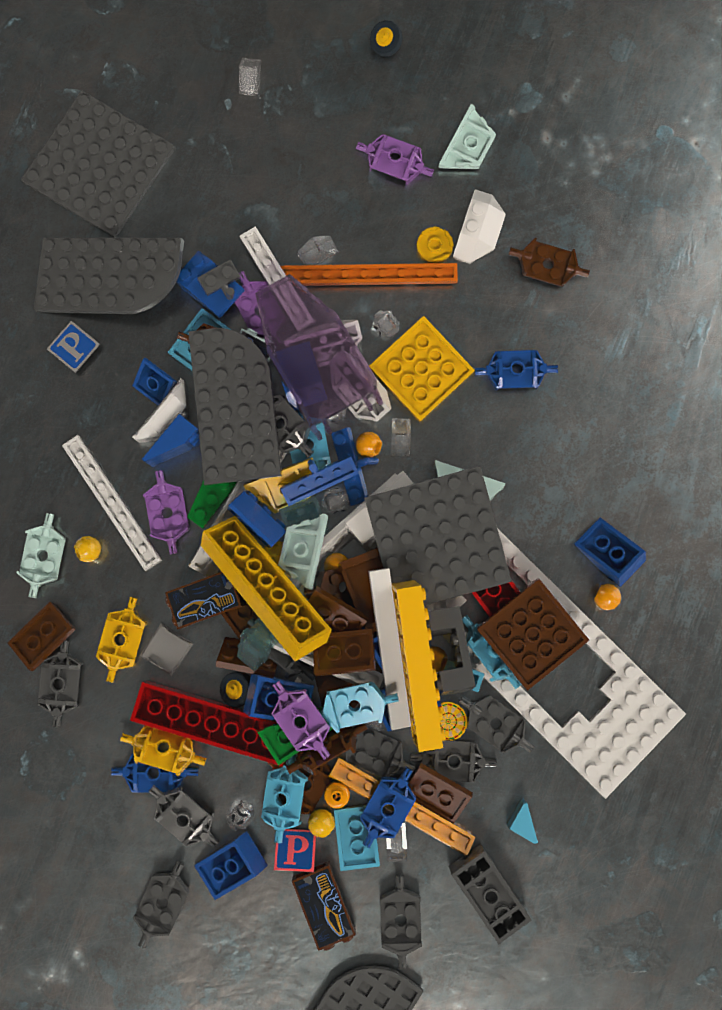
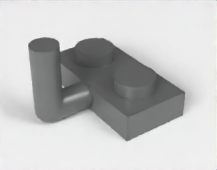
(219, 279)

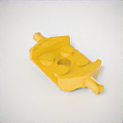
(131, 627)
(174, 760)

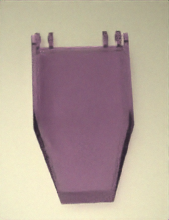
(313, 353)

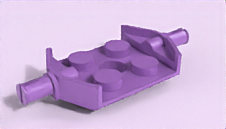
(405, 168)
(248, 303)
(161, 497)
(295, 704)

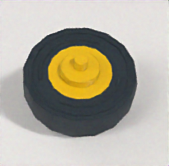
(386, 38)
(234, 689)

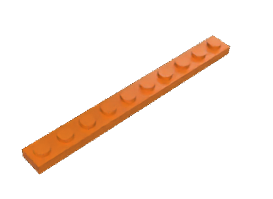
(373, 274)

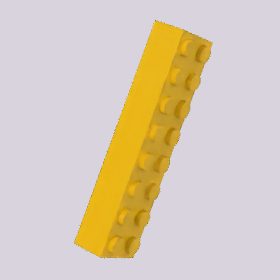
(265, 588)
(417, 665)

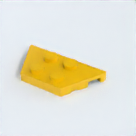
(268, 489)

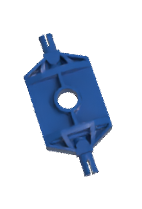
(501, 373)
(139, 780)
(393, 792)

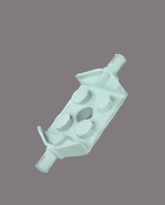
(32, 568)

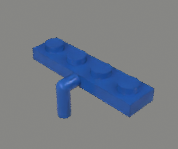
(344, 447)
(319, 479)

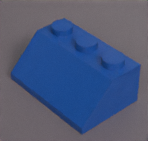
(257, 519)

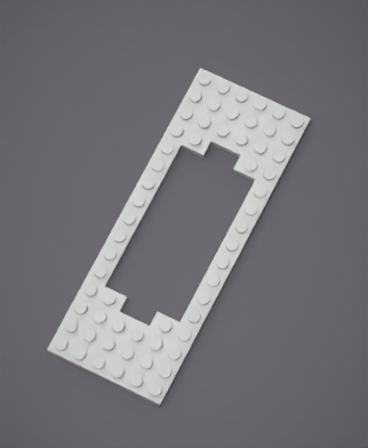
(622, 730)

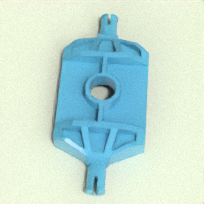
(320, 449)
(484, 652)
(341, 714)
(292, 786)

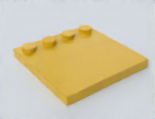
(421, 368)

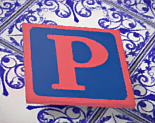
(295, 851)

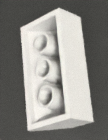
(359, 521)

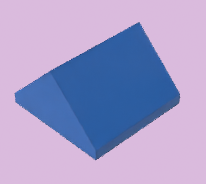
(153, 382)

